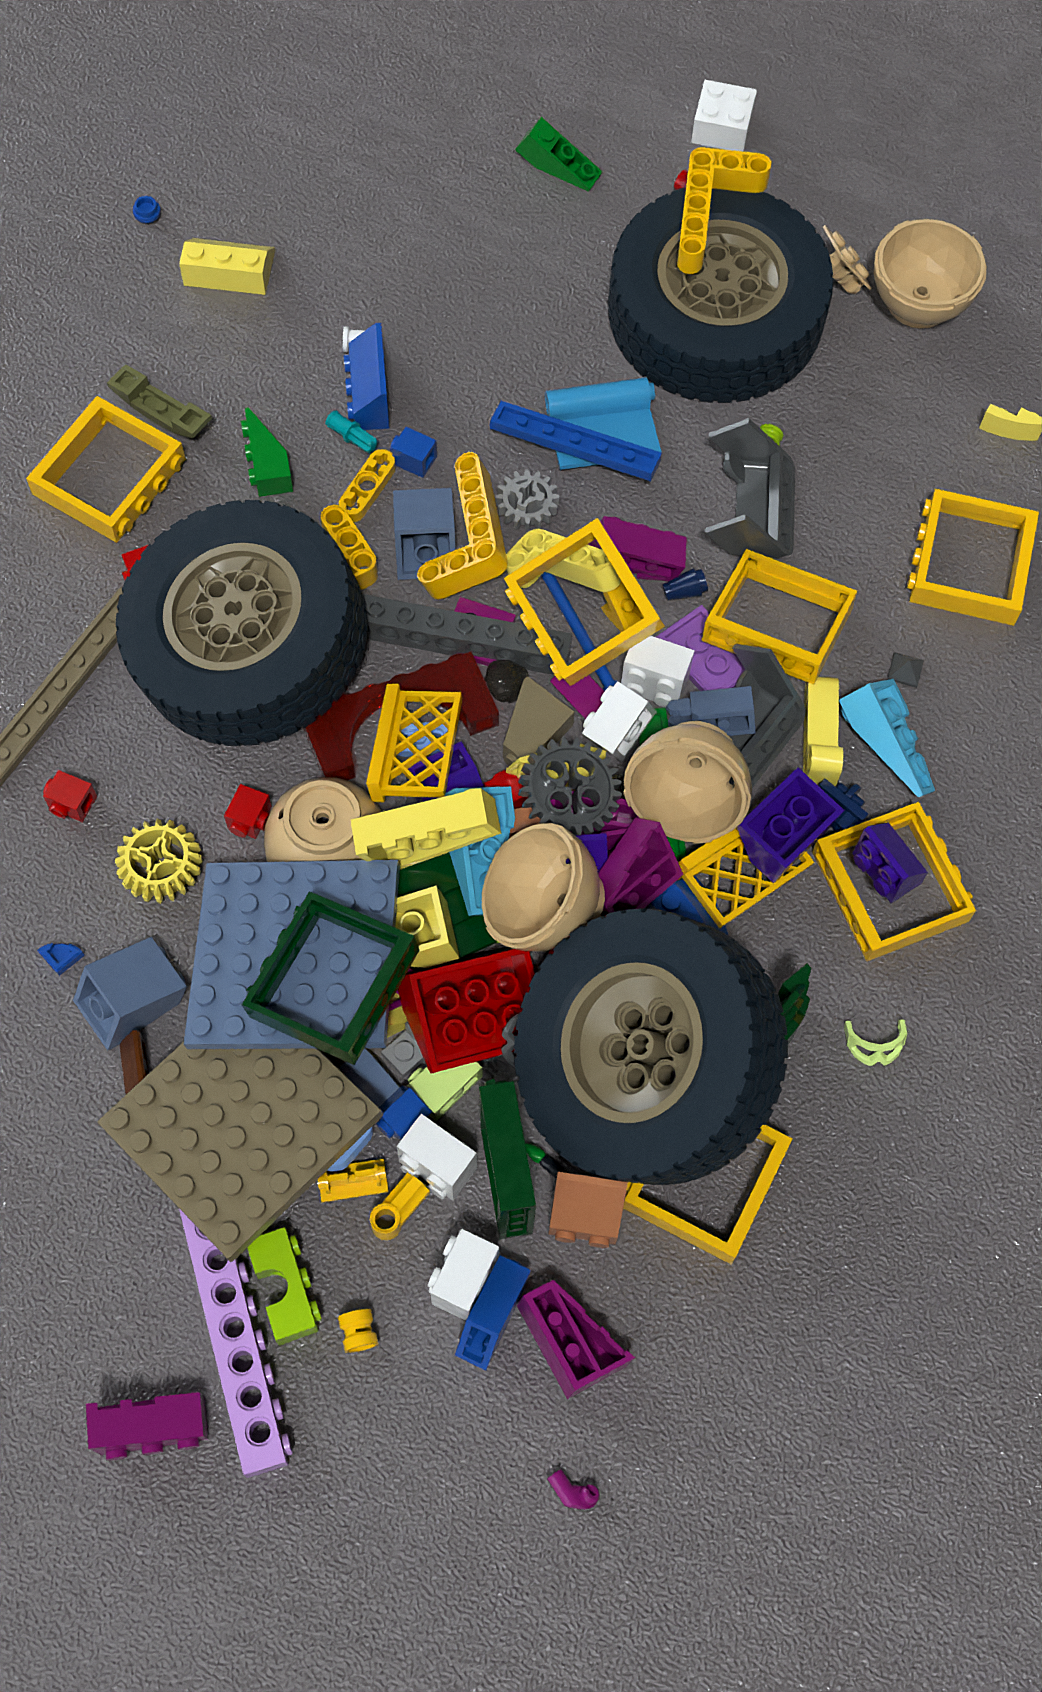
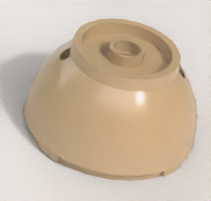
(928, 272)
(685, 792)
(298, 833)
(532, 893)

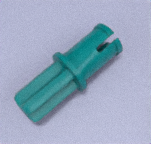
(351, 431)

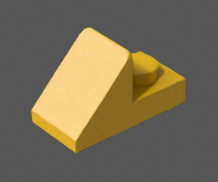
(621, 608)

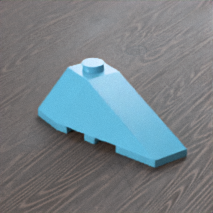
(879, 718)
(474, 860)

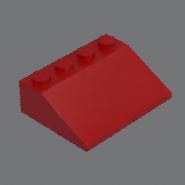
(464, 1006)

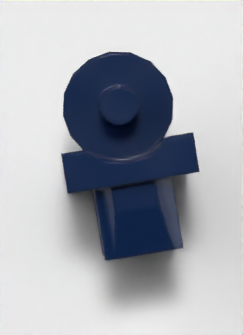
(849, 801)

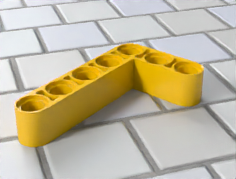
(714, 170)
(345, 534)
(486, 553)

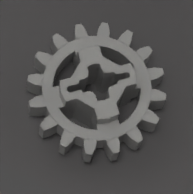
(530, 496)

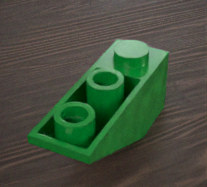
(557, 156)
(269, 458)

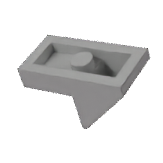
(403, 1053)

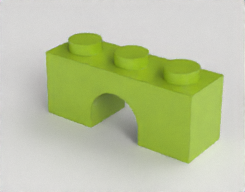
(294, 1314)

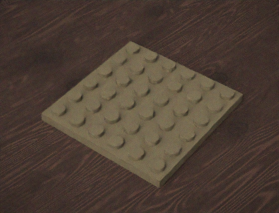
(239, 1133)

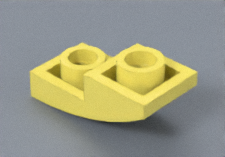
(1000, 422)

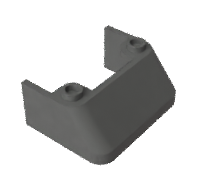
(763, 492)
(776, 709)

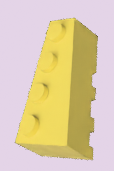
(426, 828)

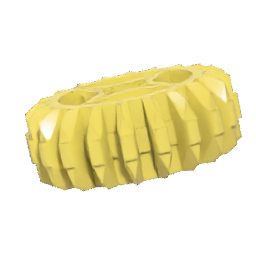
(138, 851)

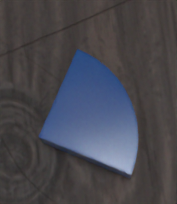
(60, 956)

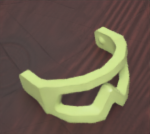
(897, 1044)

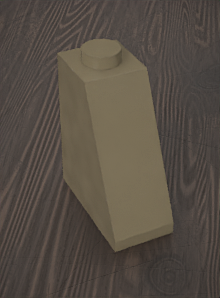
(535, 721)

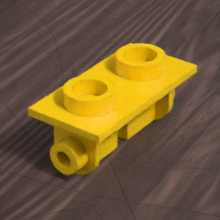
(354, 1181)

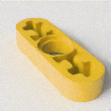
(368, 473)

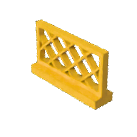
(389, 734)
(712, 853)

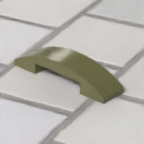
(156, 405)

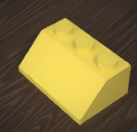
(226, 265)

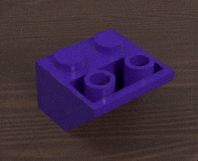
(462, 771)
(888, 861)

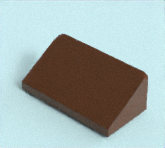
(133, 1059)

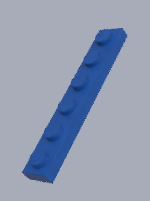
(576, 440)

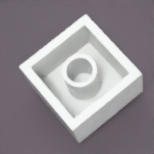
(723, 116)
(657, 670)
(618, 720)
(436, 1158)
(464, 1273)

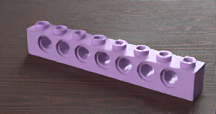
(254, 1457)

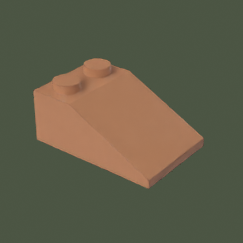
(587, 1209)

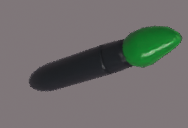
(539, 1156)

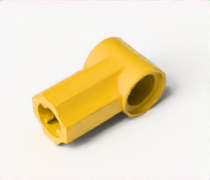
(400, 1205)

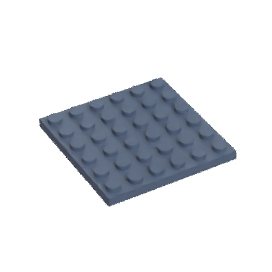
(239, 927)

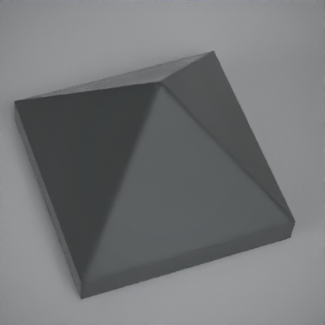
(905, 669)

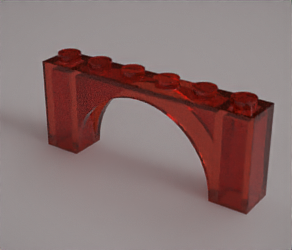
(335, 731)

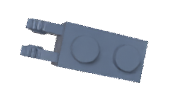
(726, 708)

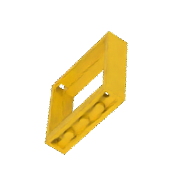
(73, 443)
(793, 581)
(961, 600)
(609, 650)
(850, 903)
(723, 1250)

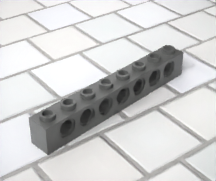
(459, 632)

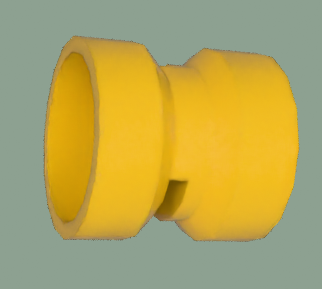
(358, 1330)

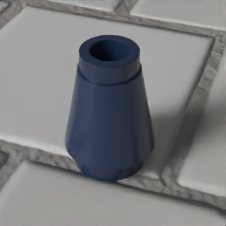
(686, 585)

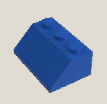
(367, 380)

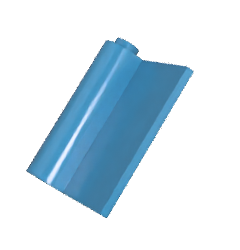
(608, 408)

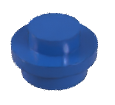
(146, 209)

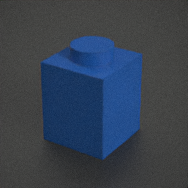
(414, 451)
(401, 1112)

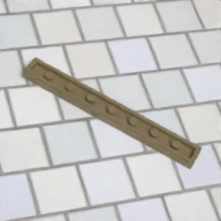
(58, 688)

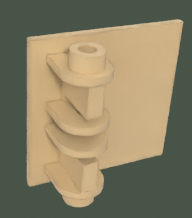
(845, 266)

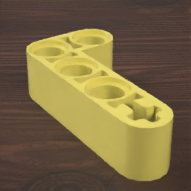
(586, 566)
(820, 741)

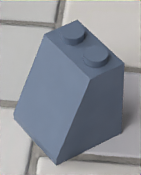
(422, 528)
(128, 991)

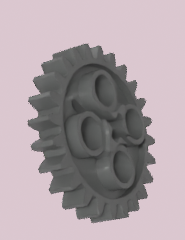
(597, 786)

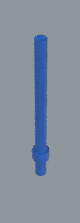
(576, 625)

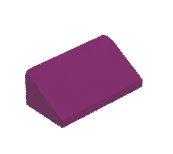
(582, 695)

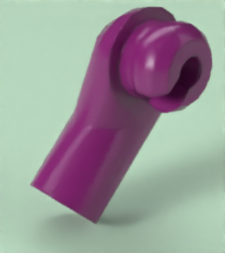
(573, 1495)

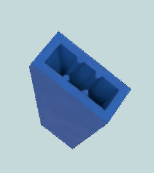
(492, 1312)

